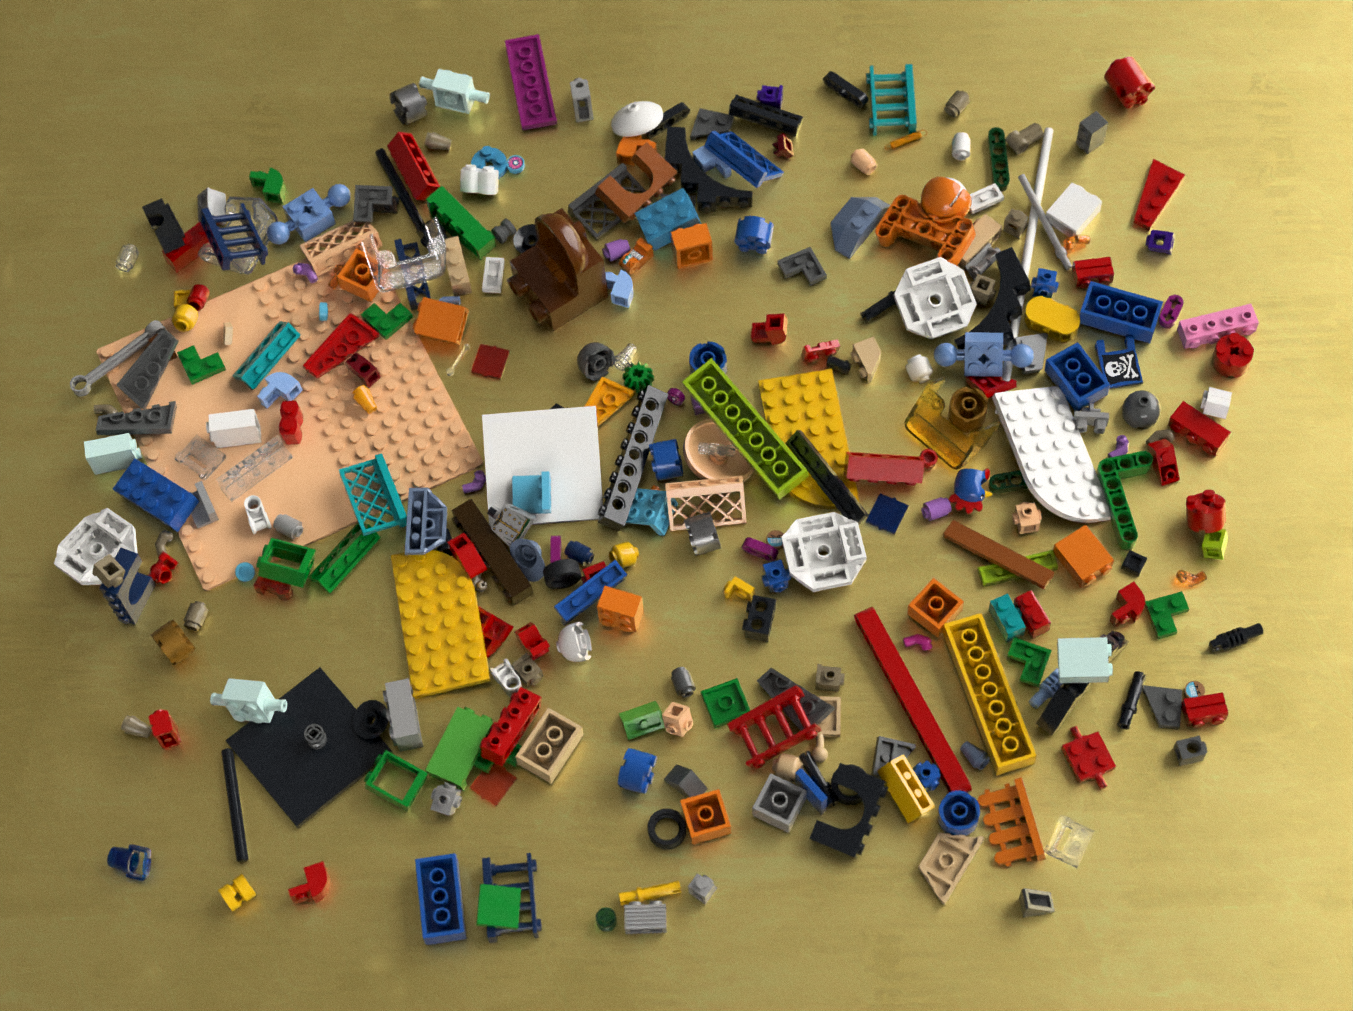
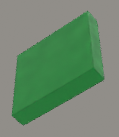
(725, 702)
(498, 907)

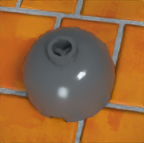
(595, 360)
(1141, 409)

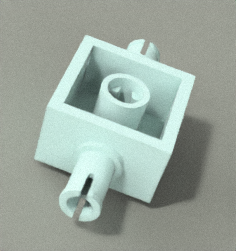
(454, 91)
(248, 701)

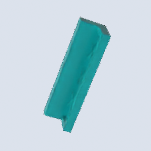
(267, 354)

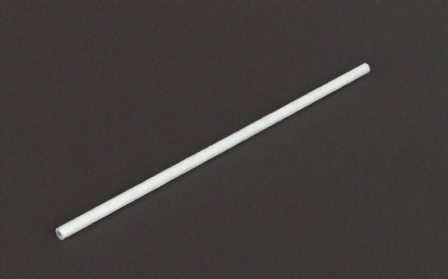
(1030, 237)

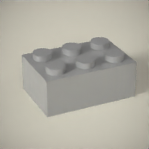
(402, 715)

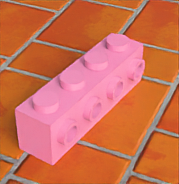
(1214, 326)

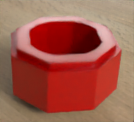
(930, 458)

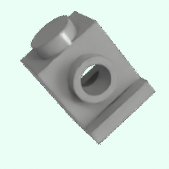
(702, 888)

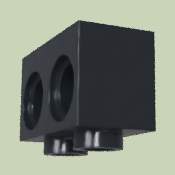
(762, 618)

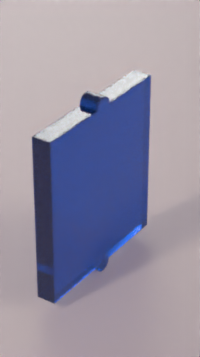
(887, 513)

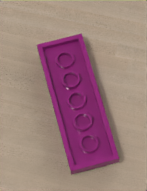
(530, 82)

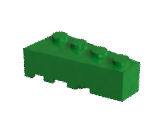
(460, 223)

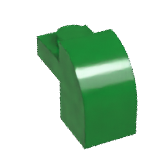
(272, 184)

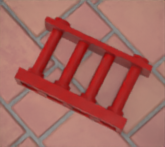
(758, 716)

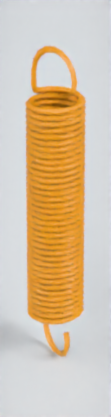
(906, 139)

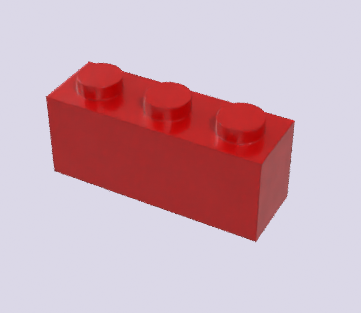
(183, 256)
(1199, 429)

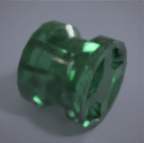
(606, 914)

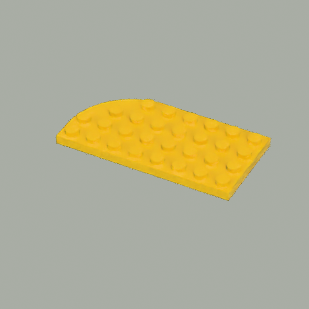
(809, 405)
(439, 623)

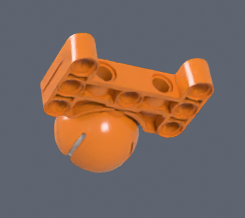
(939, 215)

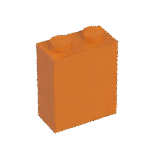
(440, 321)
(1083, 556)

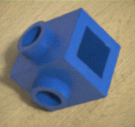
(1045, 283)
(775, 576)
(932, 780)

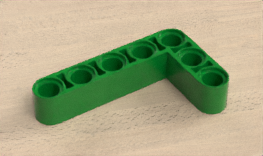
(1117, 495)

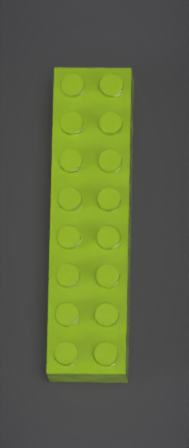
(745, 429)

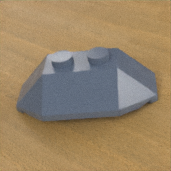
(856, 223)
(425, 522)

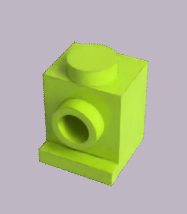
(1215, 544)

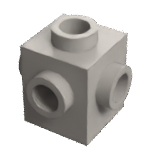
(446, 799)

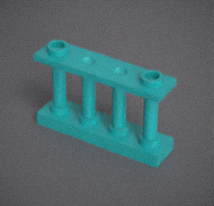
(907, 91)

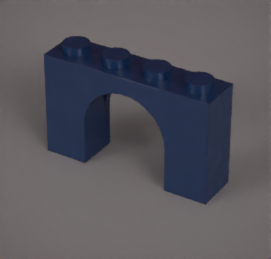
(133, 593)

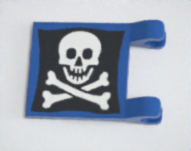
(1120, 366)

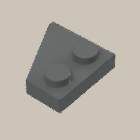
(711, 121)
(1165, 705)
(888, 750)

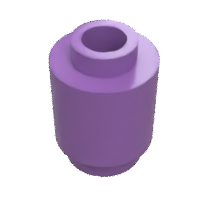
(615, 249)
(936, 508)

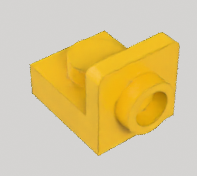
(740, 587)

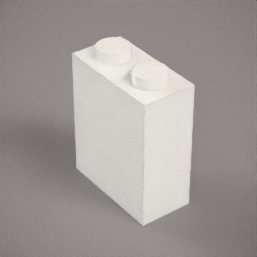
(1073, 210)
(234, 428)

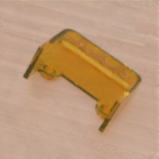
(940, 434)

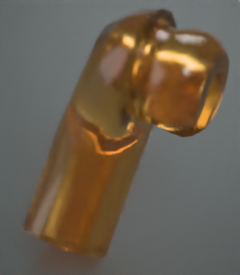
(1076, 239)
(334, 282)
(1190, 579)

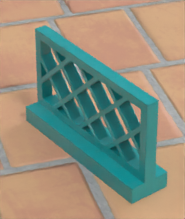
(387, 486)

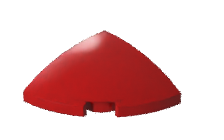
(494, 631)

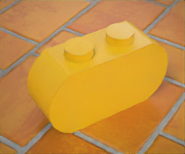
(1053, 318)

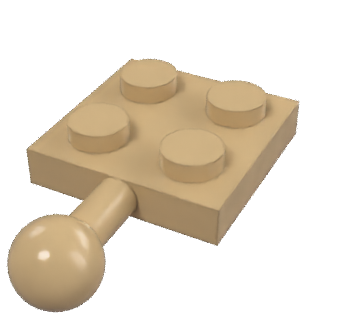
(830, 728)

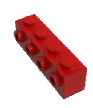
(413, 165)
(883, 468)
(511, 726)

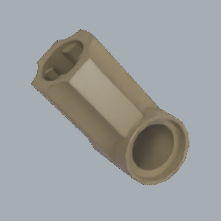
(1022, 139)

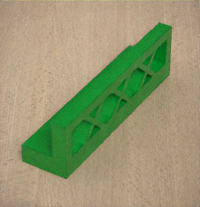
(343, 558)

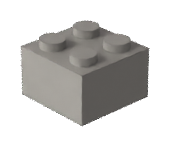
(779, 803)

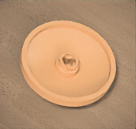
(713, 466)

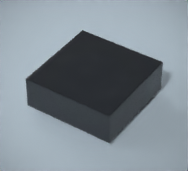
(1134, 563)

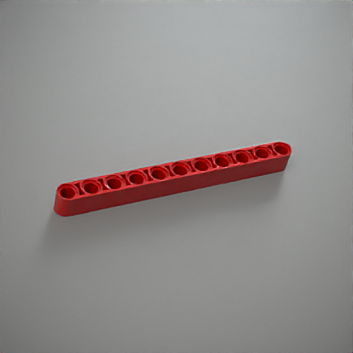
(912, 701)

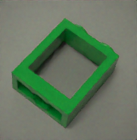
(290, 552)
(410, 796)

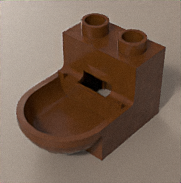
(560, 272)

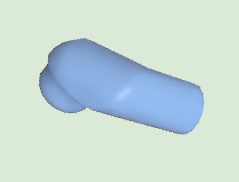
(451, 299)

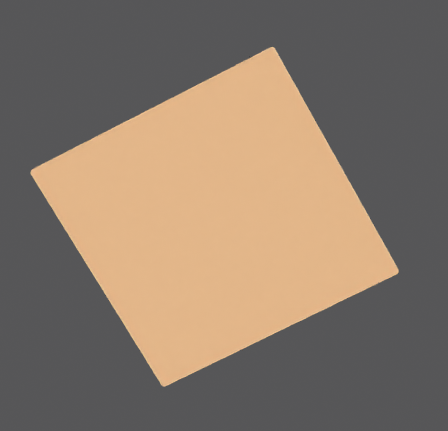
(412, 424)

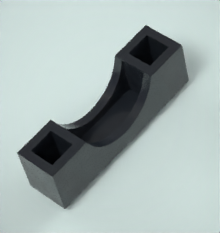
(169, 231)

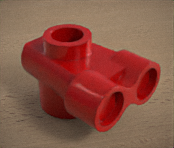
(162, 569)

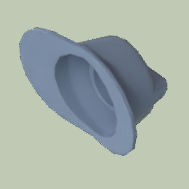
(528, 558)

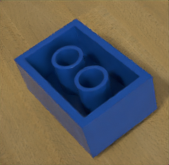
(1077, 377)

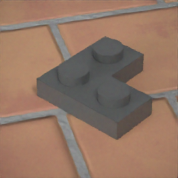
(368, 196)
(805, 262)

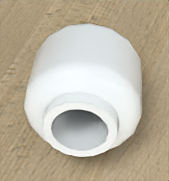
(919, 368)

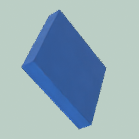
(814, 793)

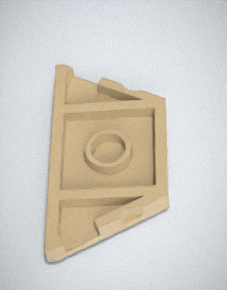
(947, 862)

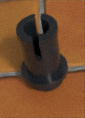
(838, 364)

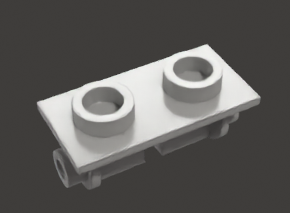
(982, 261)

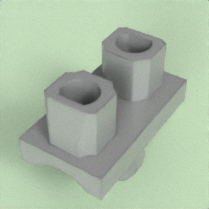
(1092, 417)

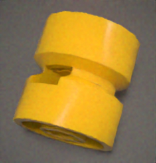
(230, 894)

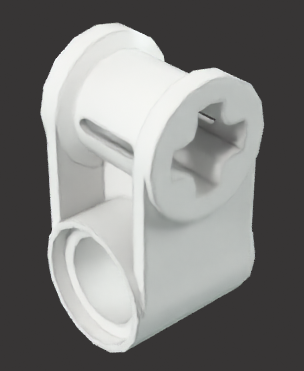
(257, 517)
(505, 675)

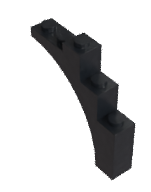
(695, 180)
(1007, 306)
(1070, 693)

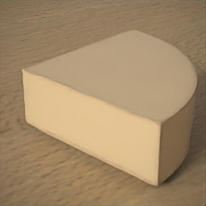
(227, 333)

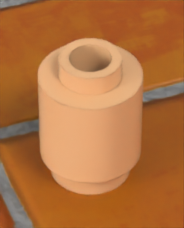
(863, 161)

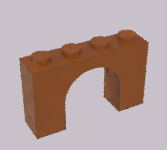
(625, 203)

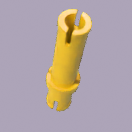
(652, 892)

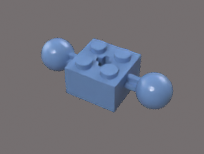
(309, 214)
(983, 365)

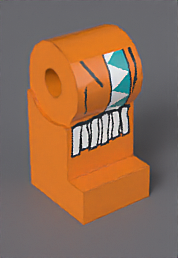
(637, 256)

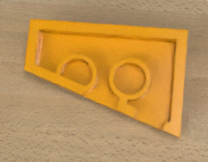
(608, 398)

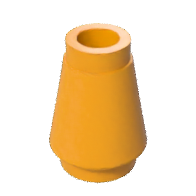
(364, 398)

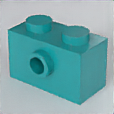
(1007, 618)

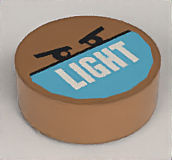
(774, 539)
(1194, 689)

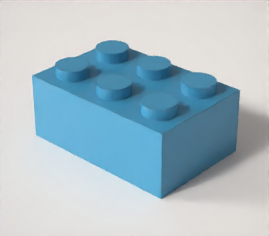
(666, 216)

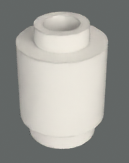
(961, 146)

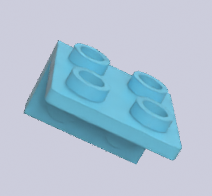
(532, 493)
(651, 509)

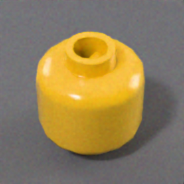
(184, 317)
(624, 554)

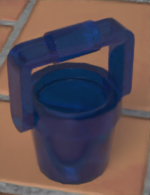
(128, 860)

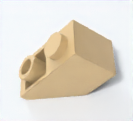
(867, 356)

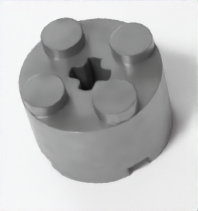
(408, 104)
(702, 533)

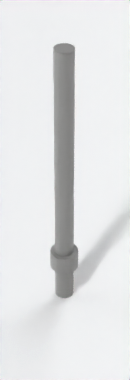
(1060, 251)

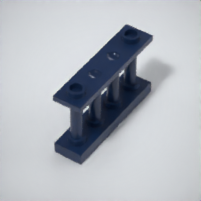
(220, 245)
(491, 870)

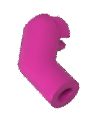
(918, 639)

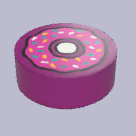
(675, 396)

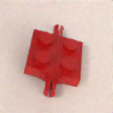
(1088, 757)

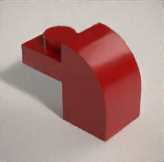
(772, 330)
(1132, 603)
(532, 641)
(317, 885)

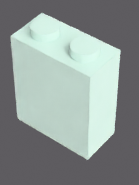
(111, 453)
(1084, 660)

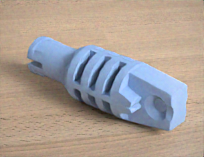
(1046, 690)

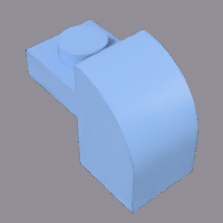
(707, 161)
(621, 287)
(279, 385)

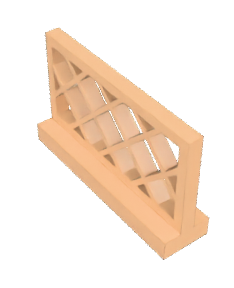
(337, 253)
(706, 487)

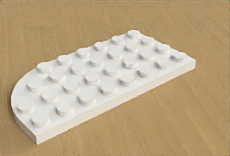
(1052, 453)

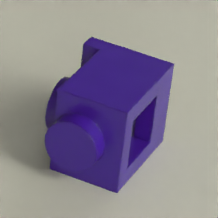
(771, 96)
(1156, 235)

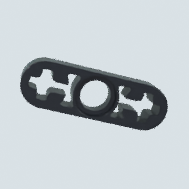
(845, 89)
(670, 118)

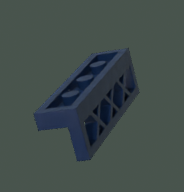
(400, 248)

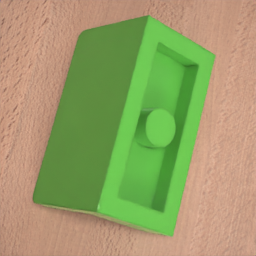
(642, 720)

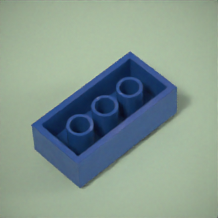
(1120, 312)
(156, 495)
(440, 899)

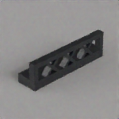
(765, 115)

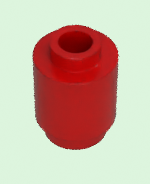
(198, 296)

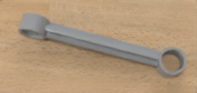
(151, 329)

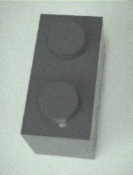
(1091, 132)

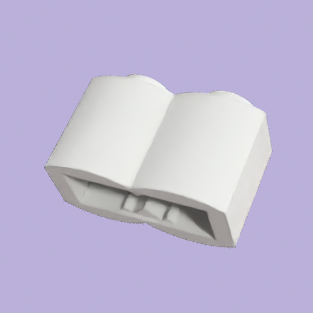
(479, 180)
(1216, 402)

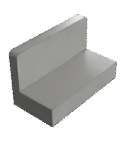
(213, 200)
(204, 511)

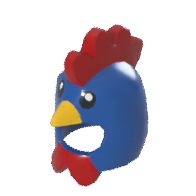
(968, 490)

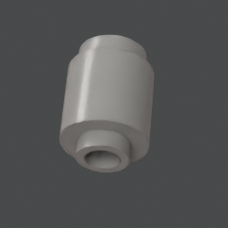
(288, 526)

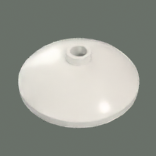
(636, 118)

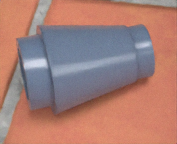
(975, 755)

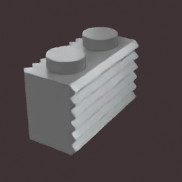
(645, 917)

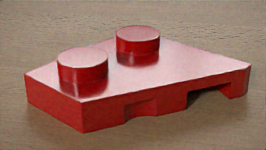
(824, 348)
(990, 385)

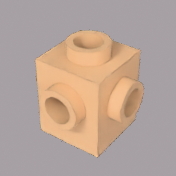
(1027, 517)
(677, 719)

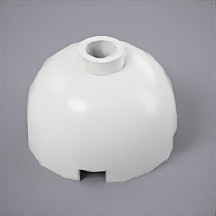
(574, 642)

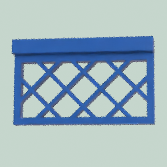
(742, 158)

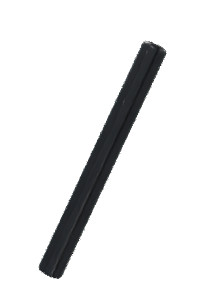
(399, 188)
(234, 805)

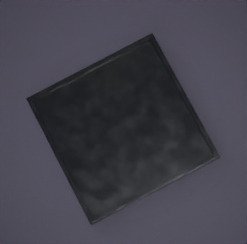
(288, 768)

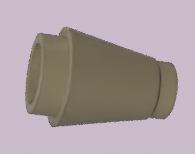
(437, 141)
(136, 727)

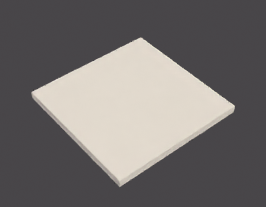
(543, 441)

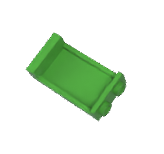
(459, 747)

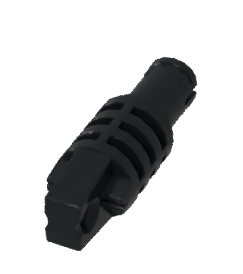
(1235, 637)

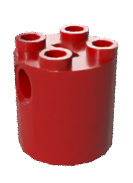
(1129, 82)

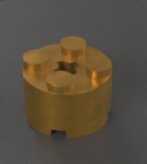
(968, 409)
(173, 642)

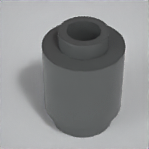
(683, 682)

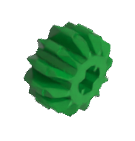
(631, 376)

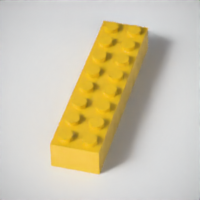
(989, 694)

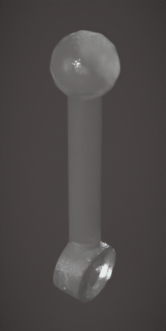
(450, 371)

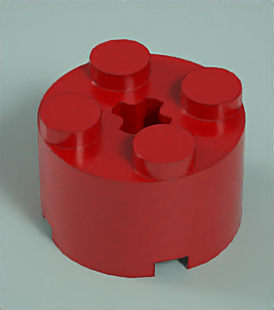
(1232, 355)
(1206, 512)

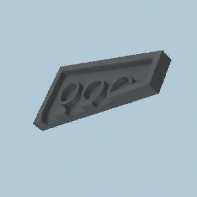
(148, 369)
(148, 421)
(814, 708)

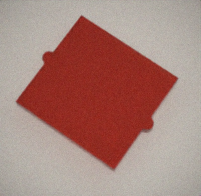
(490, 361)
(494, 784)

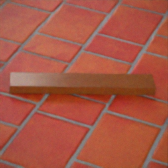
(998, 554)

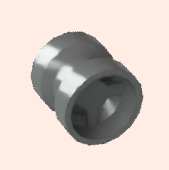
(503, 231)
(317, 740)

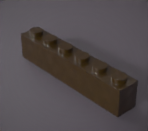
(493, 552)

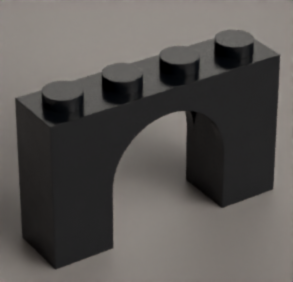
(871, 791)

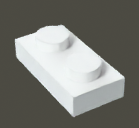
(985, 198)
(493, 275)

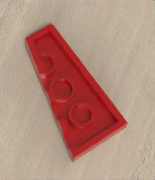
(1157, 192)
(341, 344)

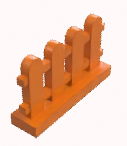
(1011, 834)

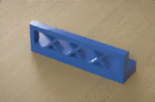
(589, 592)

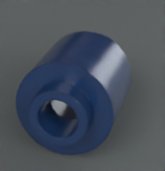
(579, 553)

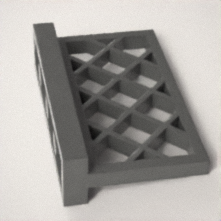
(588, 198)

